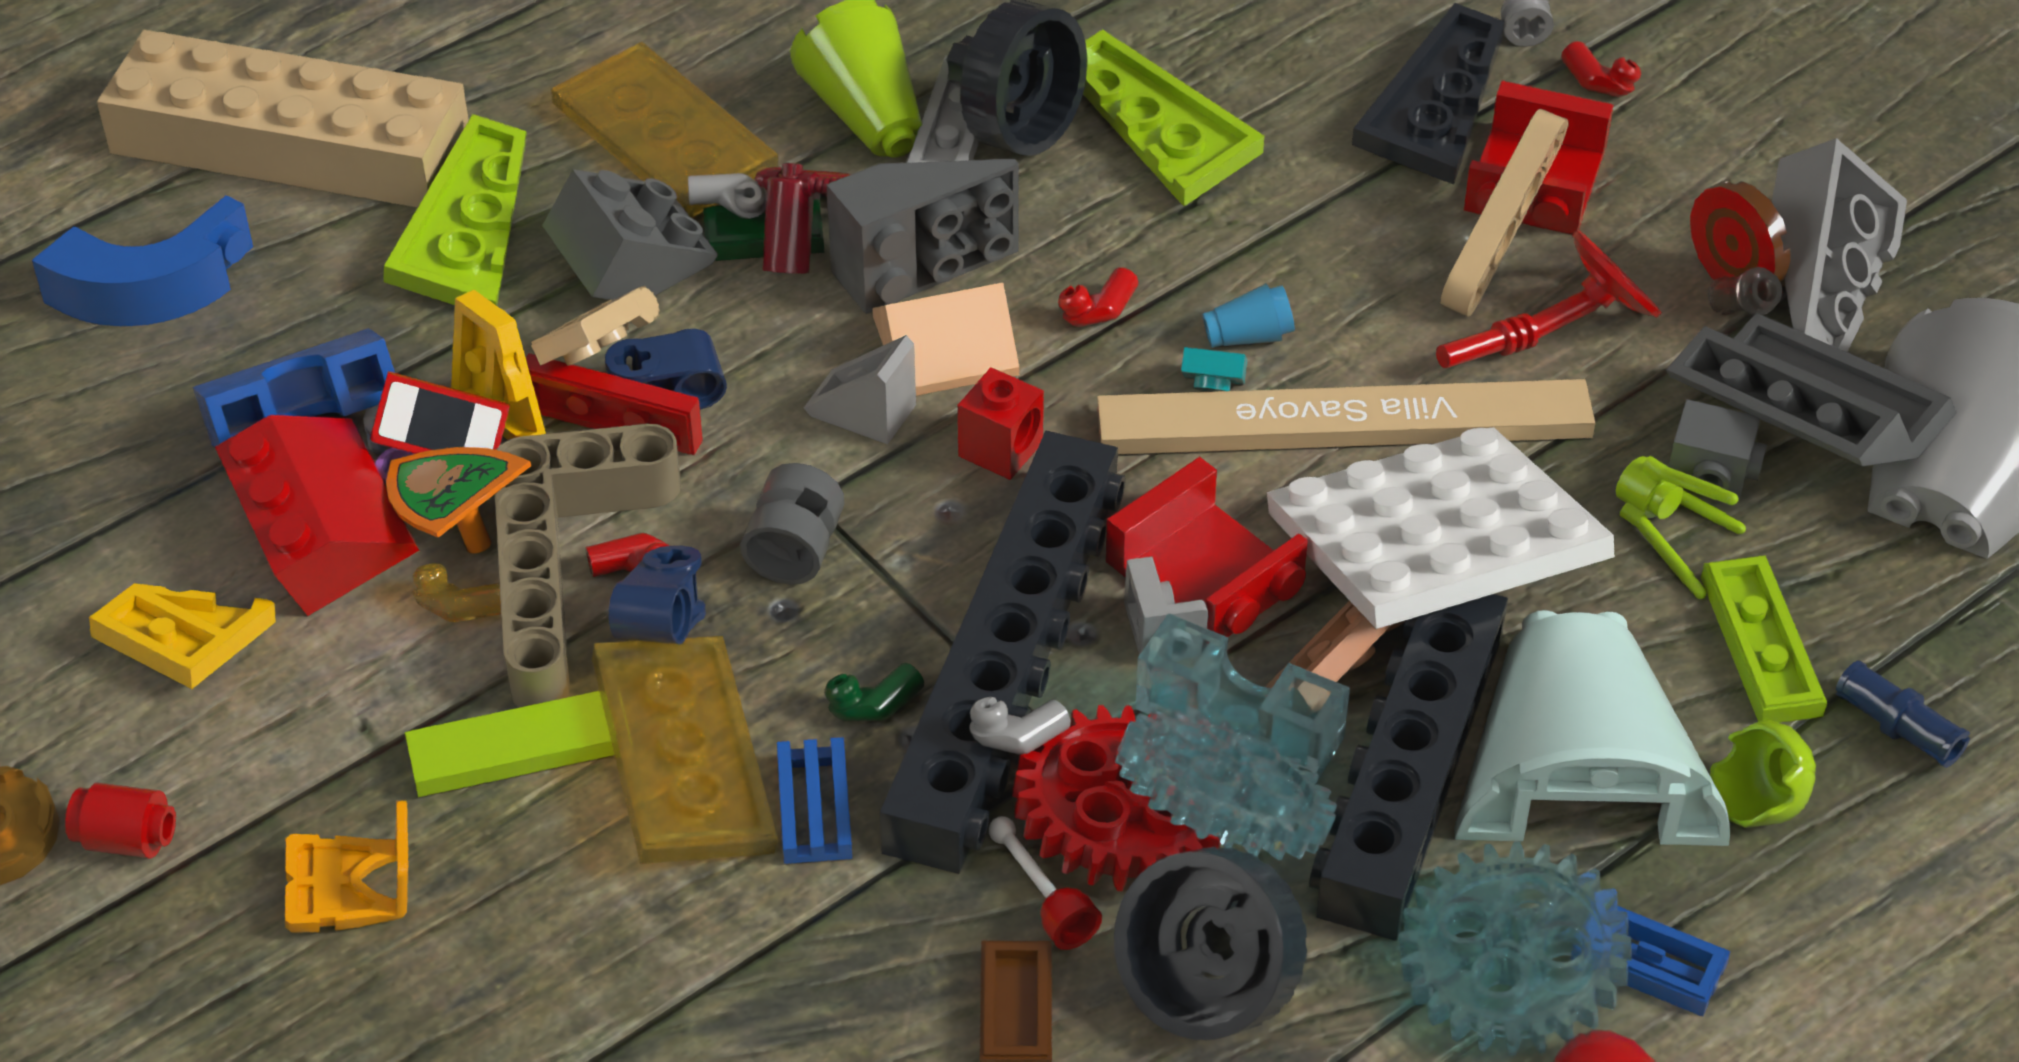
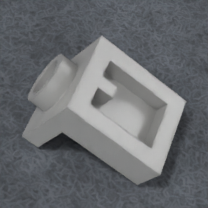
(1151, 600)

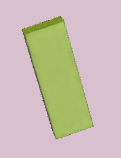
(1763, 640)
(508, 743)

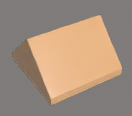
(953, 336)

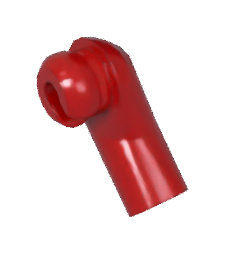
(1107, 305)
(620, 553)

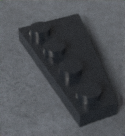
(1435, 97)

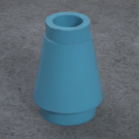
(1250, 318)

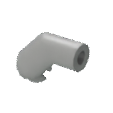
(733, 191)
(1014, 734)

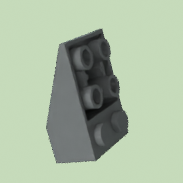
(920, 225)

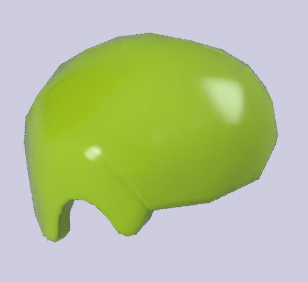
(1765, 775)

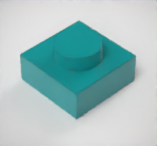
(1213, 369)

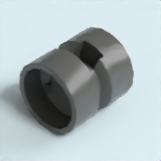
(792, 523)

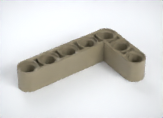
(568, 477)

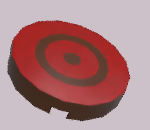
(1738, 230)

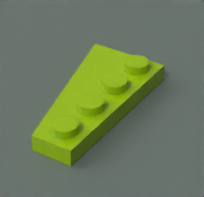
(1166, 122)

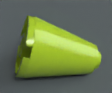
(861, 74)

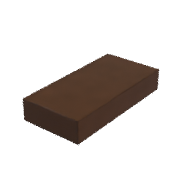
(1016, 1001)

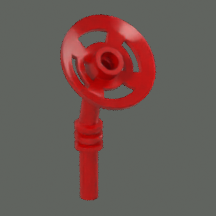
(1514, 334)

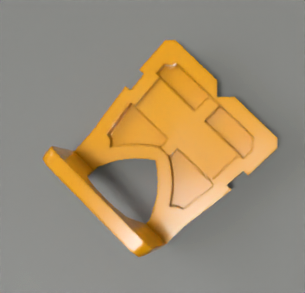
(328, 876)

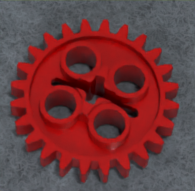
(1087, 811)

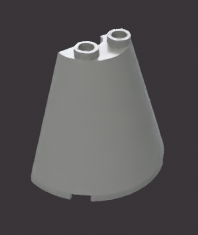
(1971, 468)

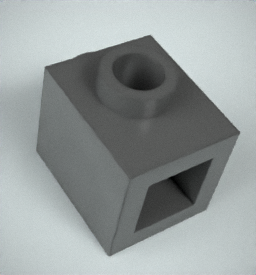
(1718, 446)

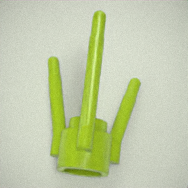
(1657, 490)

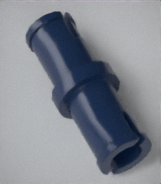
(1902, 713)

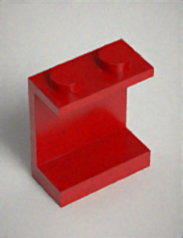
(1572, 175)
(1205, 550)

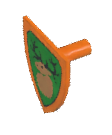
(448, 486)

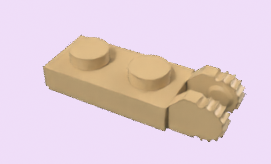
(597, 327)

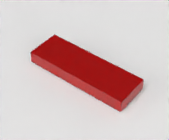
(613, 401)

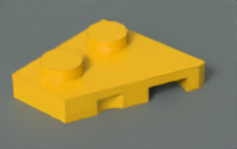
(492, 362)
(178, 631)

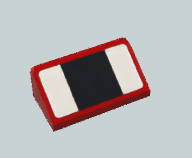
(433, 417)

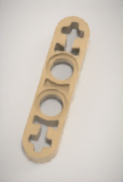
(1504, 212)

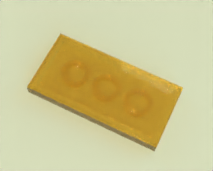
(660, 122)
(683, 750)

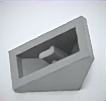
(869, 392)

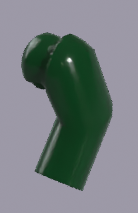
(876, 703)

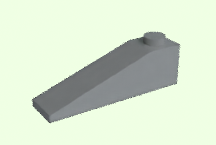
(1839, 235)

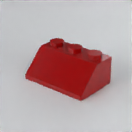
(315, 505)

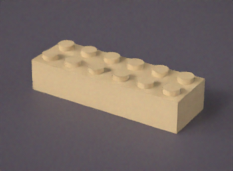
(282, 117)

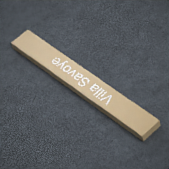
(1343, 416)

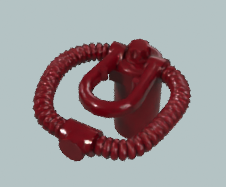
(790, 214)

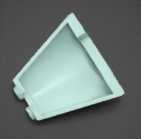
(1585, 723)

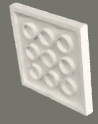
(1438, 526)

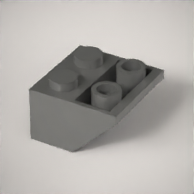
(625, 234)

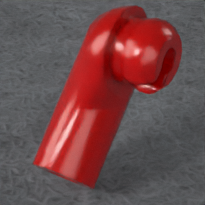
(1593, 76)

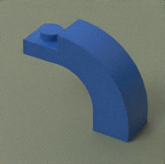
(145, 282)

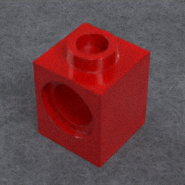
(1000, 423)

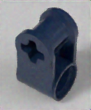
(672, 361)
(658, 598)

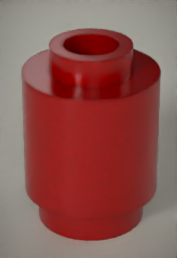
(120, 820)

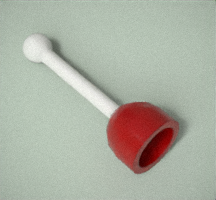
(1066, 912)

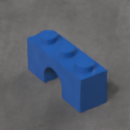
(323, 379)

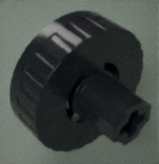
(1024, 57)
(1249, 942)

